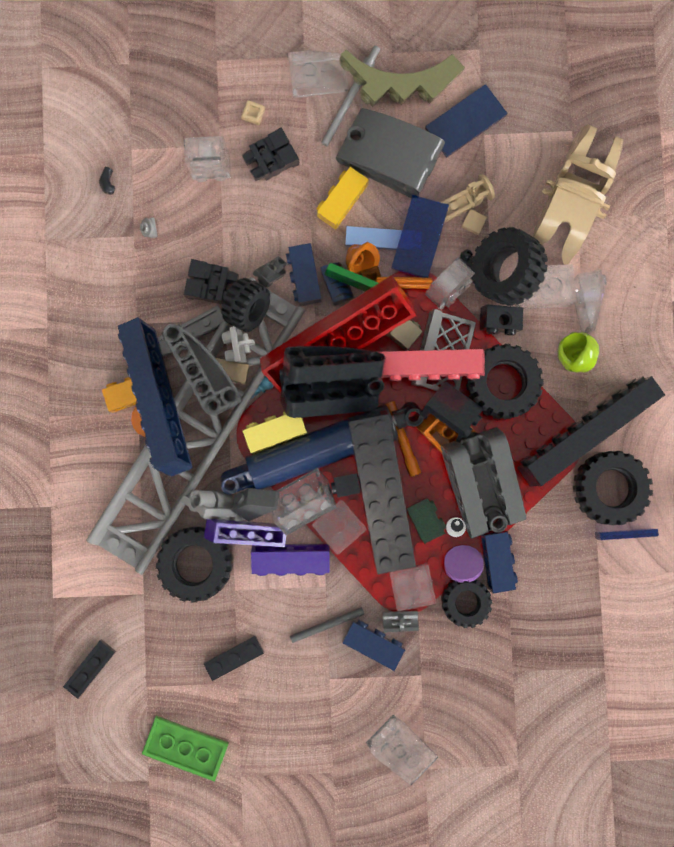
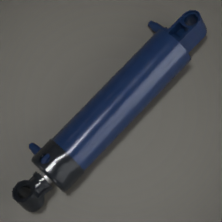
(307, 452)

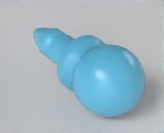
(264, 385)

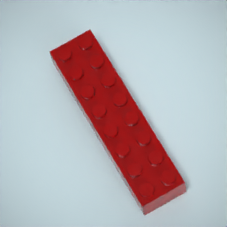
(350, 326)

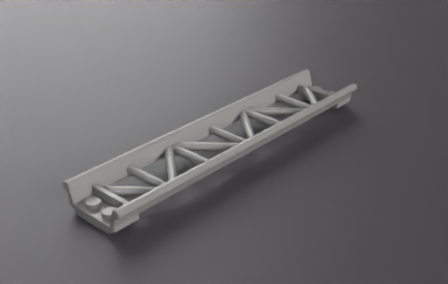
(115, 538)

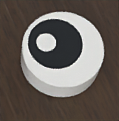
(455, 527)

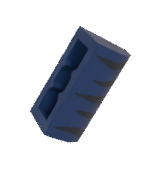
(338, 291)

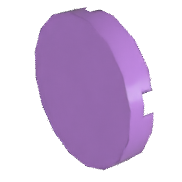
(463, 563)

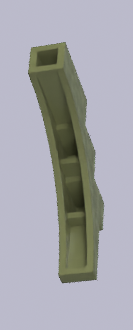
(377, 83)

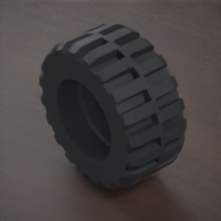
(526, 276)
(529, 374)
(637, 482)
(176, 583)

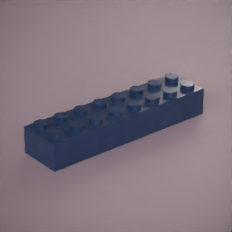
(154, 398)

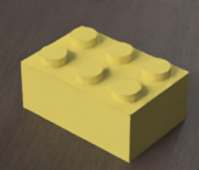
(273, 432)

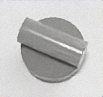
(148, 228)

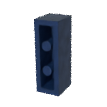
(304, 274)
(499, 561)
(374, 644)

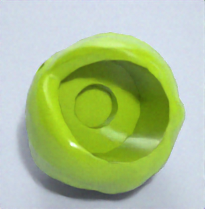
(578, 352)

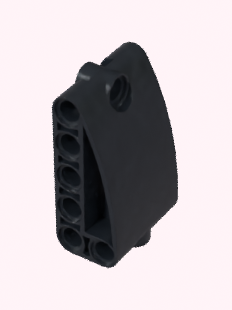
(330, 380)

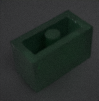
(426, 520)

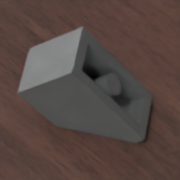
(255, 503)

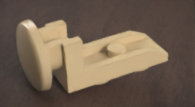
(470, 197)

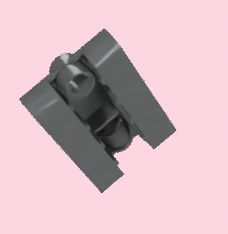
(391, 151)
(209, 370)
(484, 481)

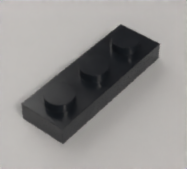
(233, 658)
(89, 669)

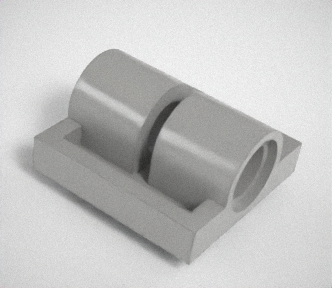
(210, 503)

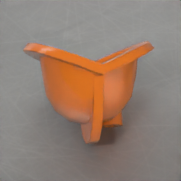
(362, 257)

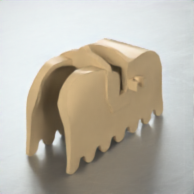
(575, 198)

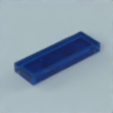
(626, 534)

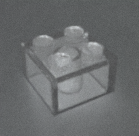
(450, 283)
(339, 527)
(412, 587)

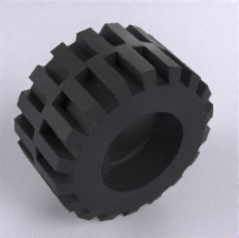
(245, 304)
(478, 614)

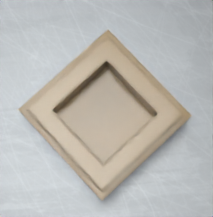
(253, 112)
(474, 222)

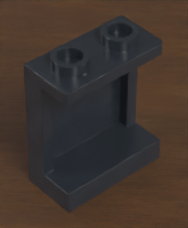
(453, 410)

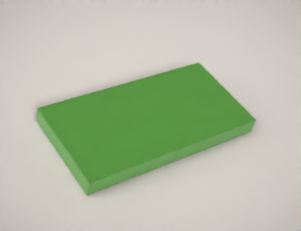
(185, 748)

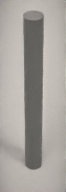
(327, 625)

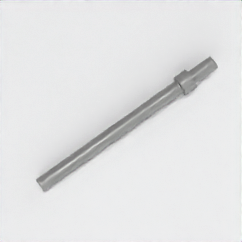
(348, 100)

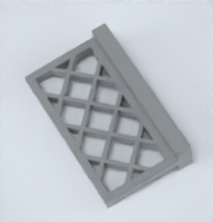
(430, 337)

